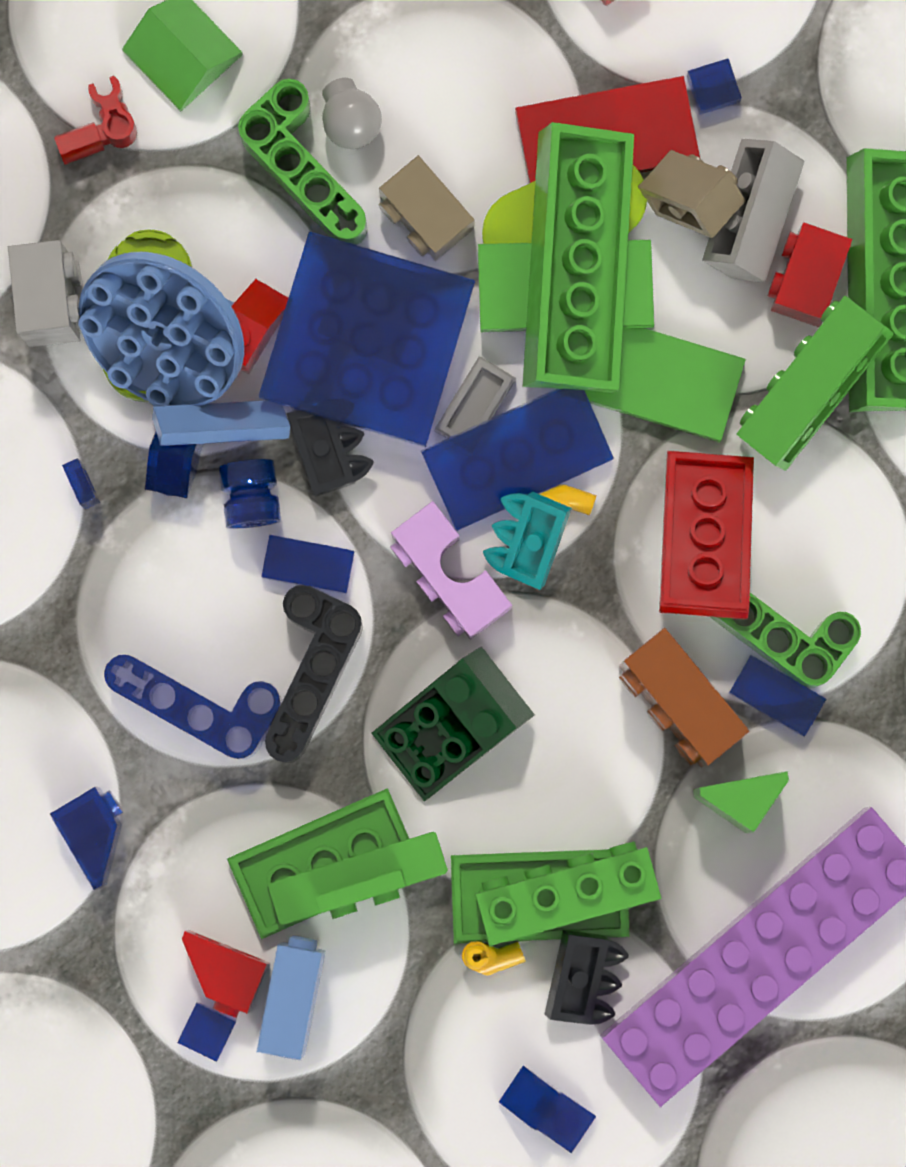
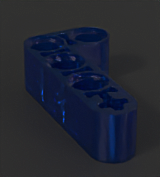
(188, 700)

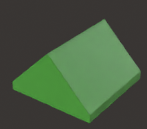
(180, 50)
(745, 800)

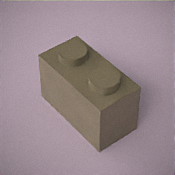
(692, 193)
(425, 209)

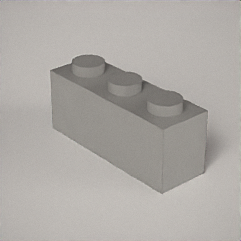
(750, 237)

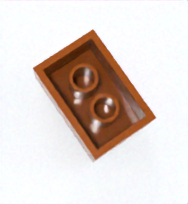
(682, 699)

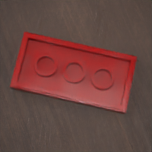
(652, 111)
(706, 535)

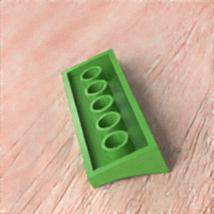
(578, 258)
(879, 269)

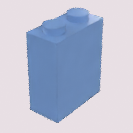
(291, 998)

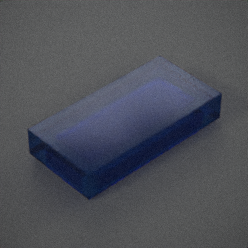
(308, 564)
(777, 696)

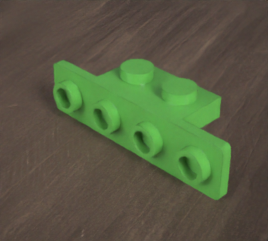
(358, 878)

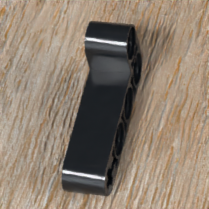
(305, 679)

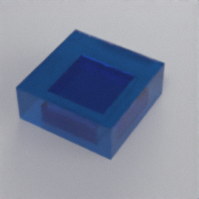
(714, 86)
(81, 483)
(207, 1031)

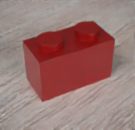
(810, 273)

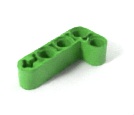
(309, 171)
(800, 644)

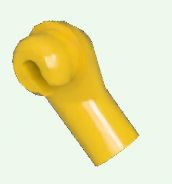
(571, 497)
(491, 960)

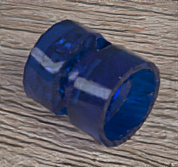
(250, 495)

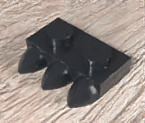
(324, 452)
(581, 978)

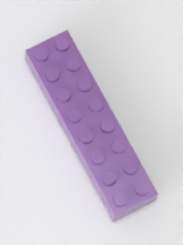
(761, 957)

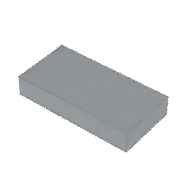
(476, 398)

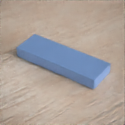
(220, 422)

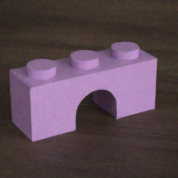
(469, 604)

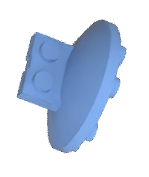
(161, 329)

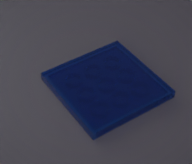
(367, 339)

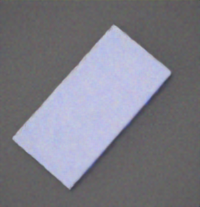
(516, 453)

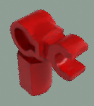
(116, 127)

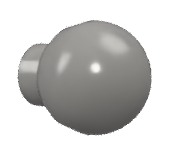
(349, 115)

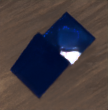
(547, 1109)

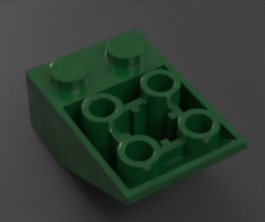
(452, 723)

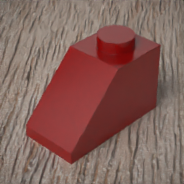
(259, 315)
(225, 973)

